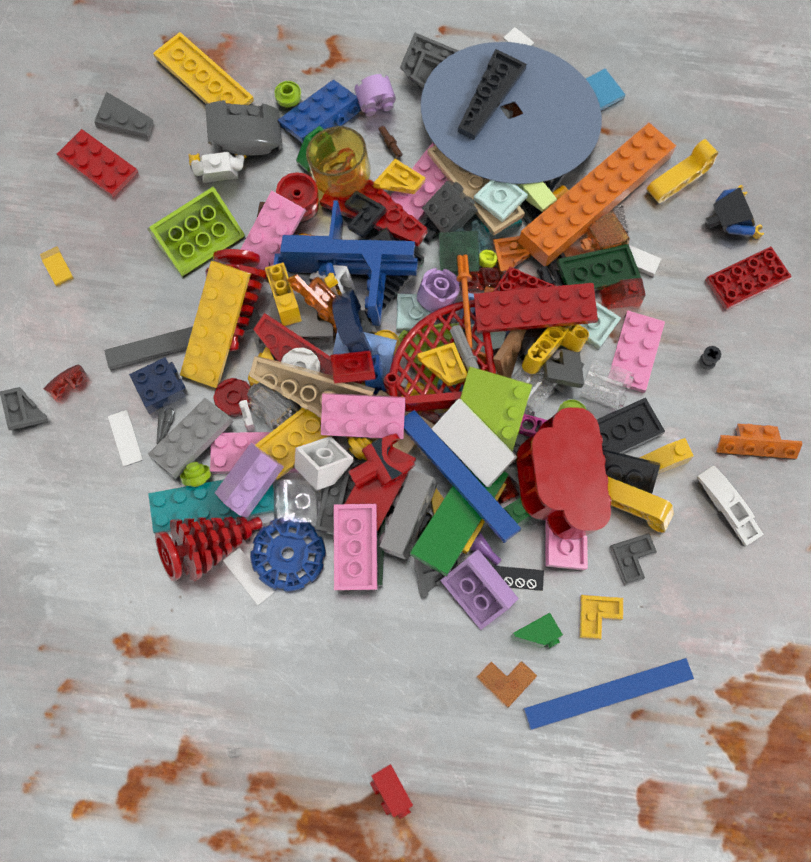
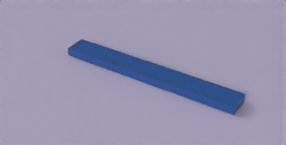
(460, 477)
(608, 693)

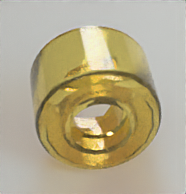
(336, 147)

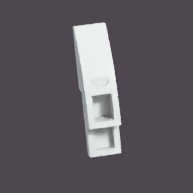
(731, 504)

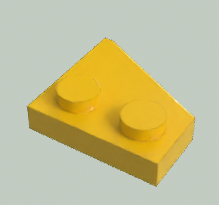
(399, 178)
(444, 363)

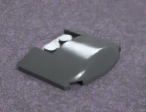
(423, 57)
(243, 127)

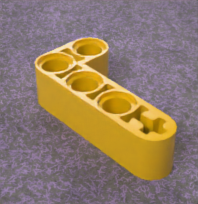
(683, 173)
(570, 336)
(642, 504)

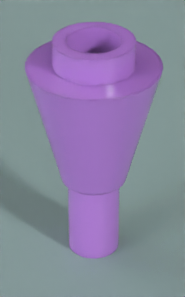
(482, 545)

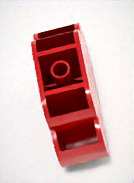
(565, 474)

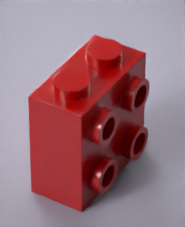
(392, 791)

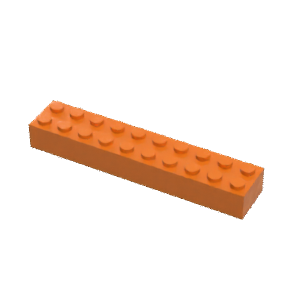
(596, 194)

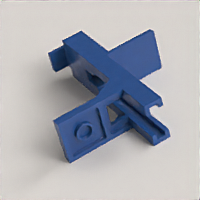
(367, 257)

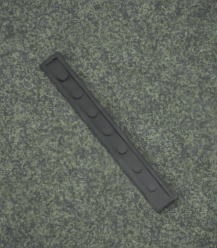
(159, 345)

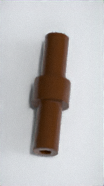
(390, 141)

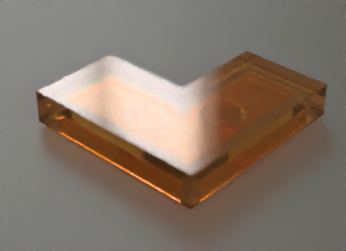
(505, 687)

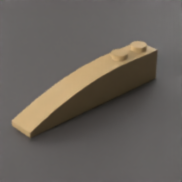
(302, 384)

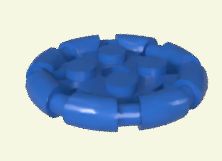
(287, 566)

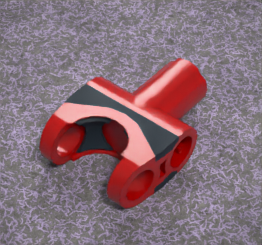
(379, 464)

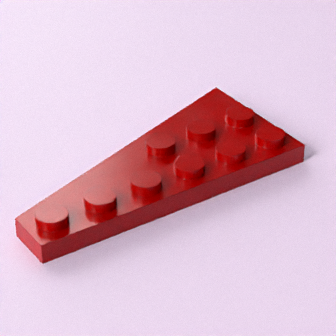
(396, 218)
(282, 340)

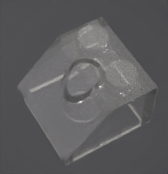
(296, 502)

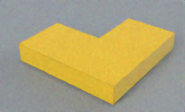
(595, 609)

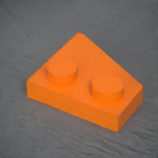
(509, 253)

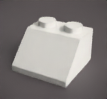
(322, 462)

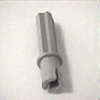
(463, 347)

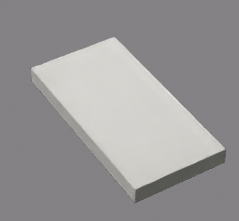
(474, 442)

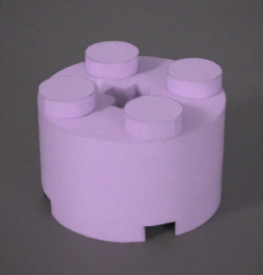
(375, 94)
(438, 289)

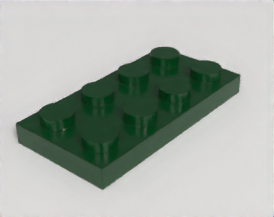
(599, 267)

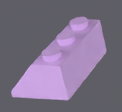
(248, 480)
(479, 589)

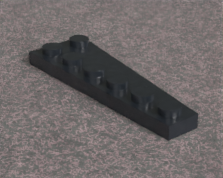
(495, 85)

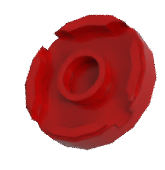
(229, 394)

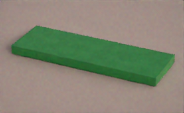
(450, 529)

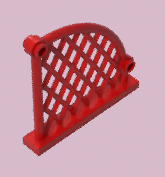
(439, 400)

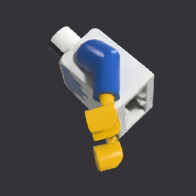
(335, 277)

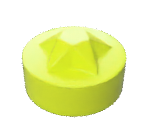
(487, 259)

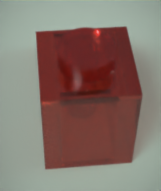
(623, 294)

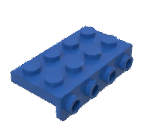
(325, 108)

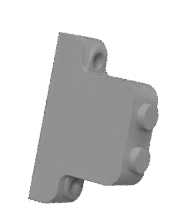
(309, 328)

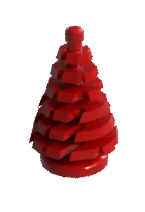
(244, 261)
(201, 543)

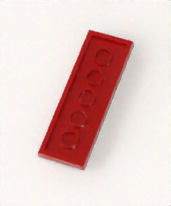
(535, 308)

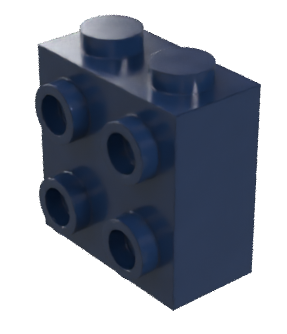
(158, 385)

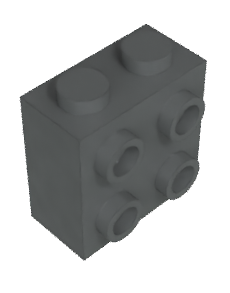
(450, 207)

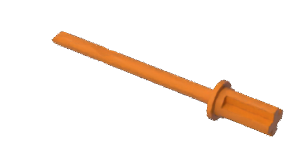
(464, 277)

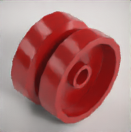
(300, 190)

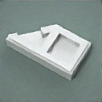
(645, 261)
(247, 416)

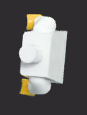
(216, 166)

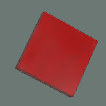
(352, 367)

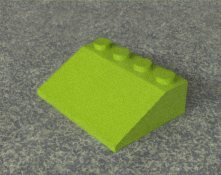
(196, 231)
(497, 402)

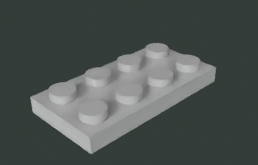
(190, 437)

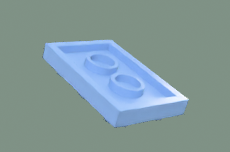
(380, 345)

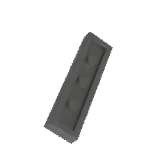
(332, 496)

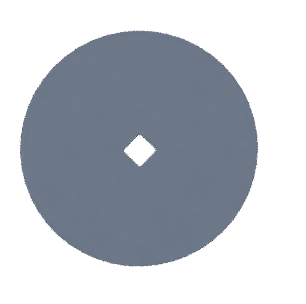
(545, 142)

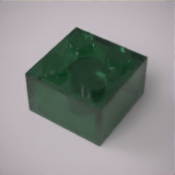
(458, 243)

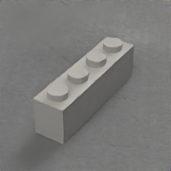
(408, 514)

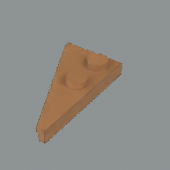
(508, 353)

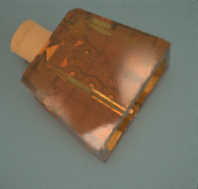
(605, 233)

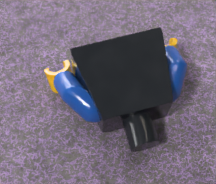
(734, 214)

